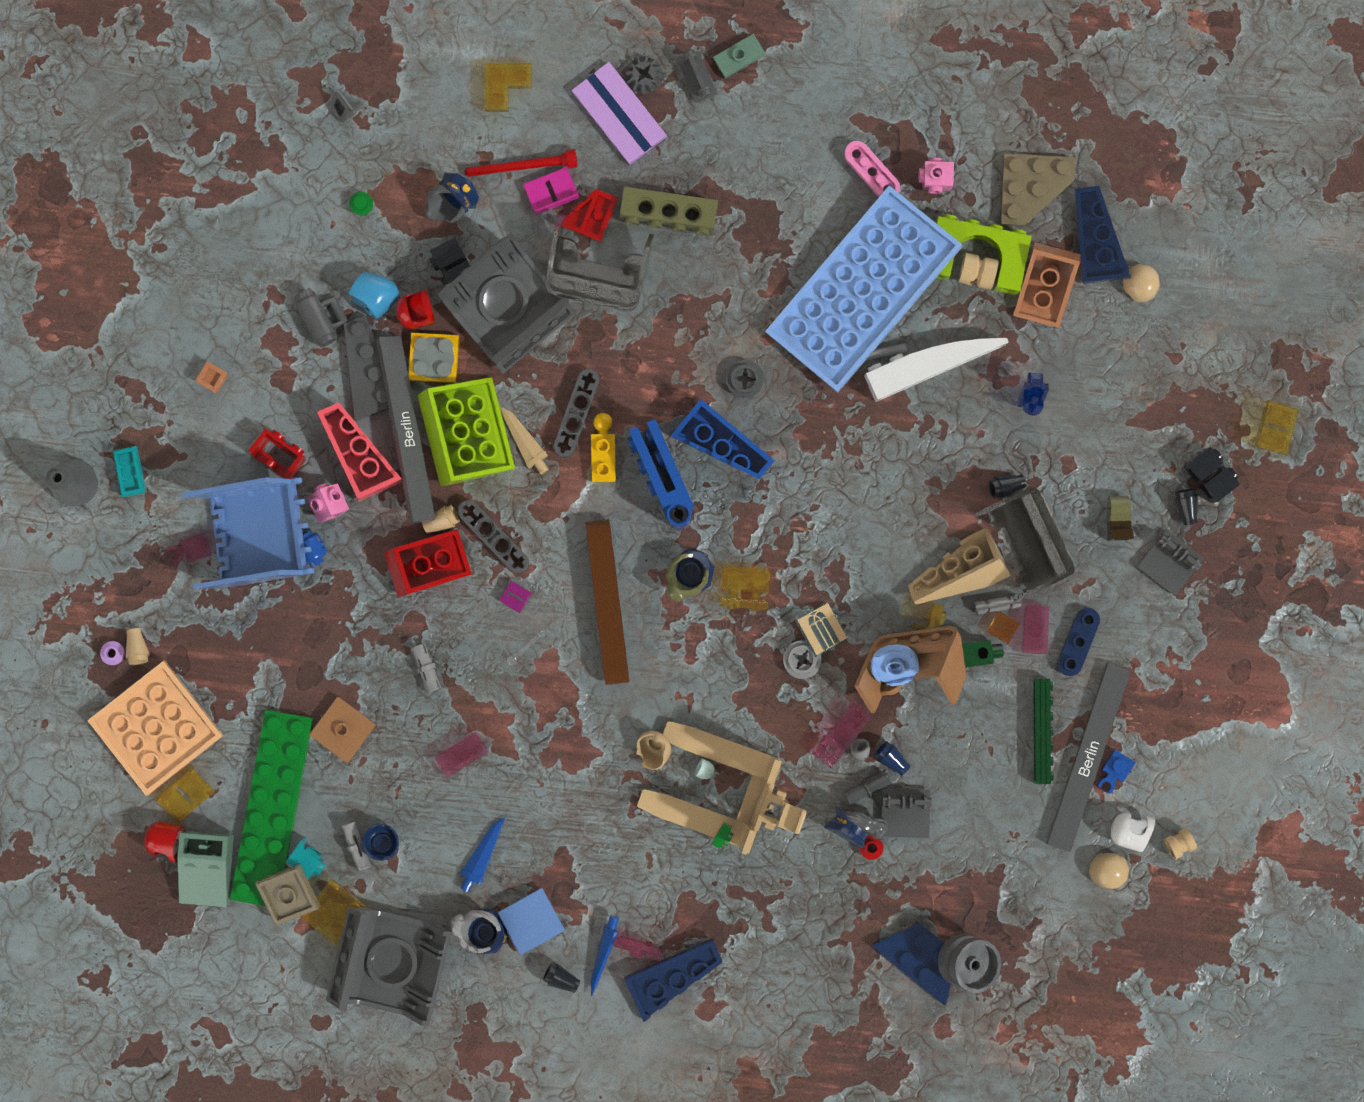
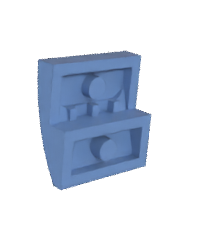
(530, 921)

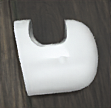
(1129, 832)

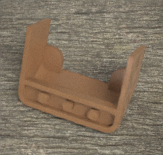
(938, 656)

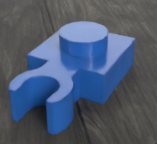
(1117, 768)

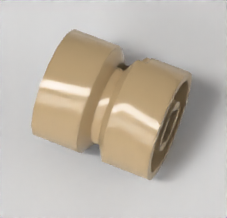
(978, 271)

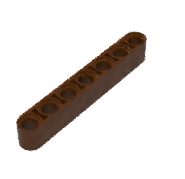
(607, 602)

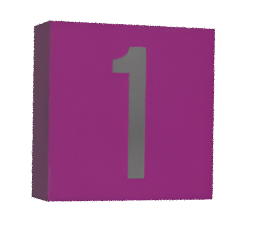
(515, 596)

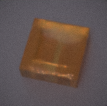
(1003, 627)

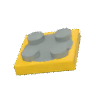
(433, 358)

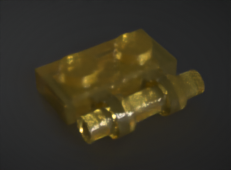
(745, 580)

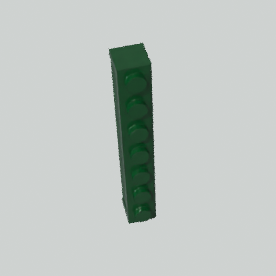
(1042, 731)

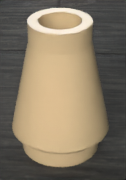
(444, 519)
(135, 647)

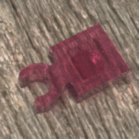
(192, 548)

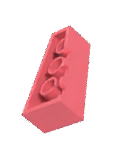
(360, 460)

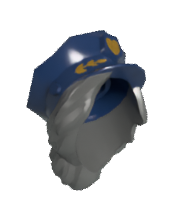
(450, 198)
(856, 826)

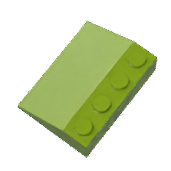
(465, 431)

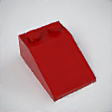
(427, 563)

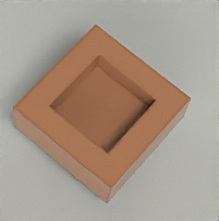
(212, 377)

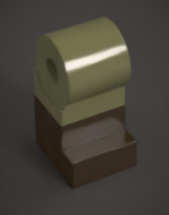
(1119, 518)

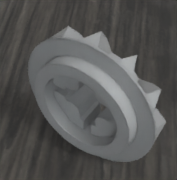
(790, 661)

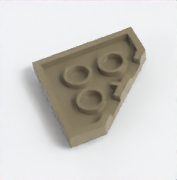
(1032, 184)

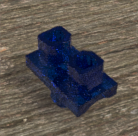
(1033, 394)

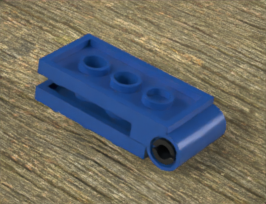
(675, 500)

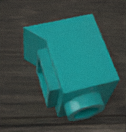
(309, 858)

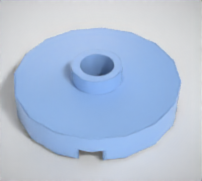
(894, 665)

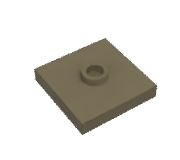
(287, 894)

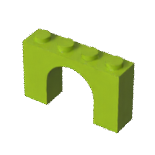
(1010, 247)

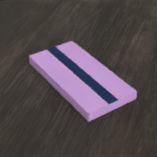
(619, 113)

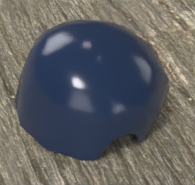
(380, 842)

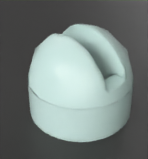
(704, 769)

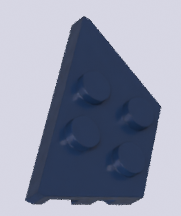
(917, 955)

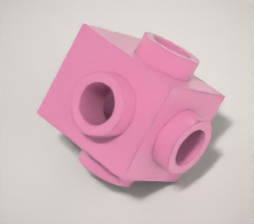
(943, 171)
(327, 502)

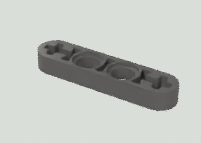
(579, 414)
(491, 539)

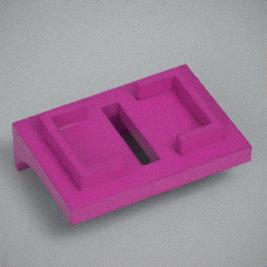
(562, 186)

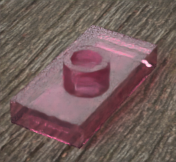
(1035, 629)
(461, 754)
(637, 948)

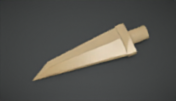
(529, 448)

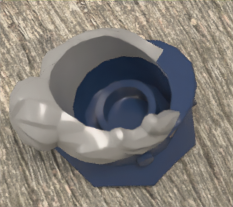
(479, 931)

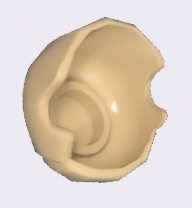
(1143, 283)
(653, 749)
(1109, 870)

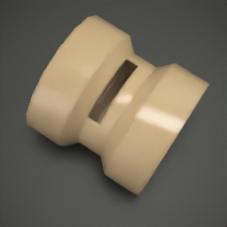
(1180, 843)

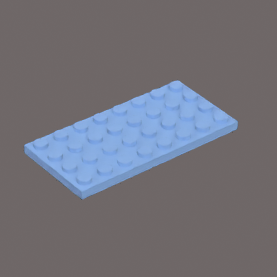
(863, 288)

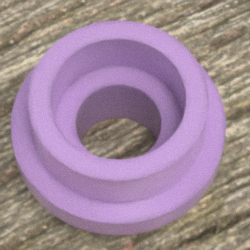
(119, 649)

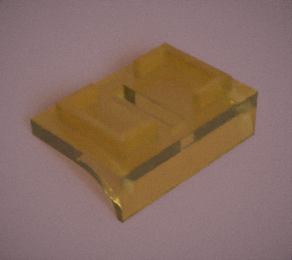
(1280, 416)
(193, 786)

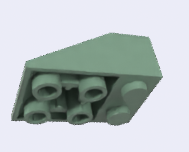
(204, 868)

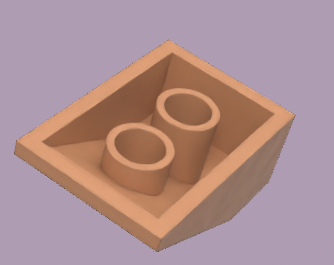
(1047, 285)

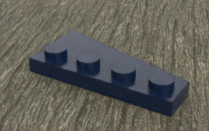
(1098, 242)
(665, 979)

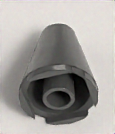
(72, 482)

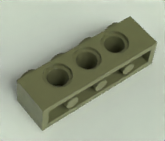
(634, 198)

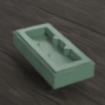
(739, 56)

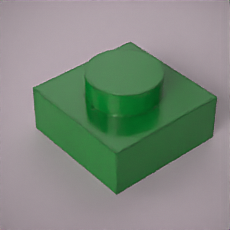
(723, 836)

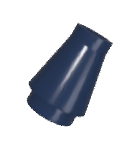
(892, 758)

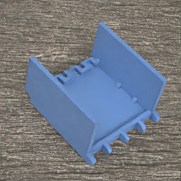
(257, 531)

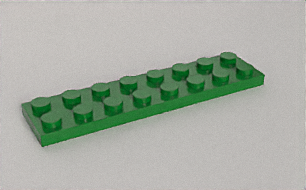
(271, 802)

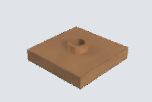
(343, 729)

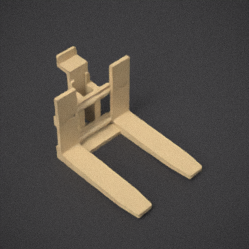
(755, 802)

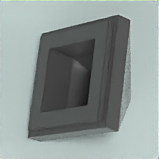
(341, 106)

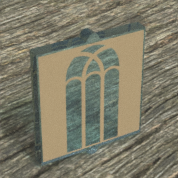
(821, 629)

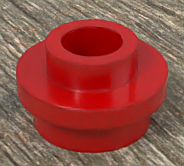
(872, 855)

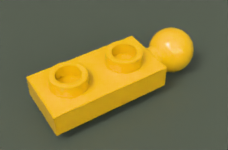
(603, 450)

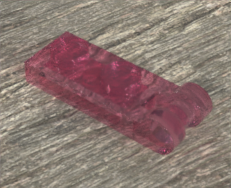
(842, 733)

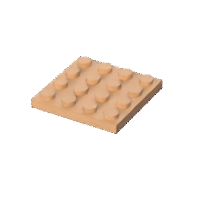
(155, 728)

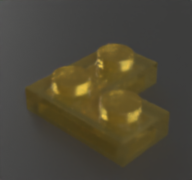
(501, 78)

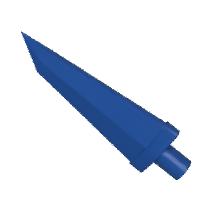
(477, 864)
(607, 940)

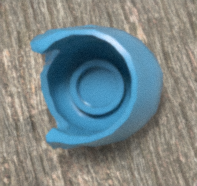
(374, 294)

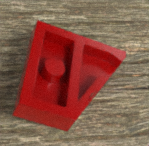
(592, 215)

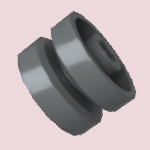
(969, 963)

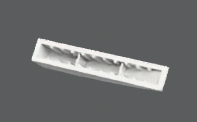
(925, 364)

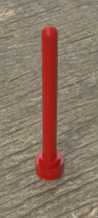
(566, 159)

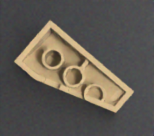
(968, 568)

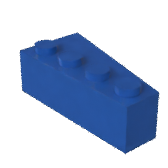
(719, 438)

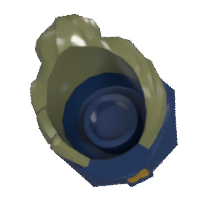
(688, 574)

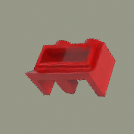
(276, 438)

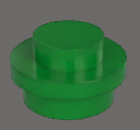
(361, 203)

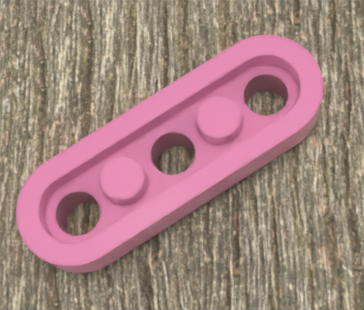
(869, 161)

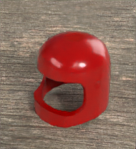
(415, 310)
(161, 839)

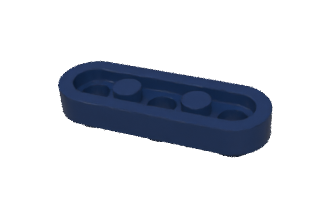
(1073, 652)

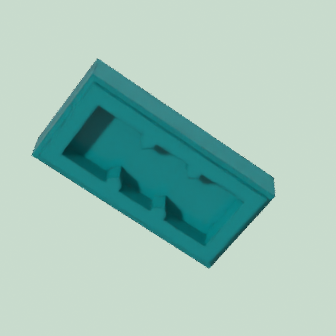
(129, 471)

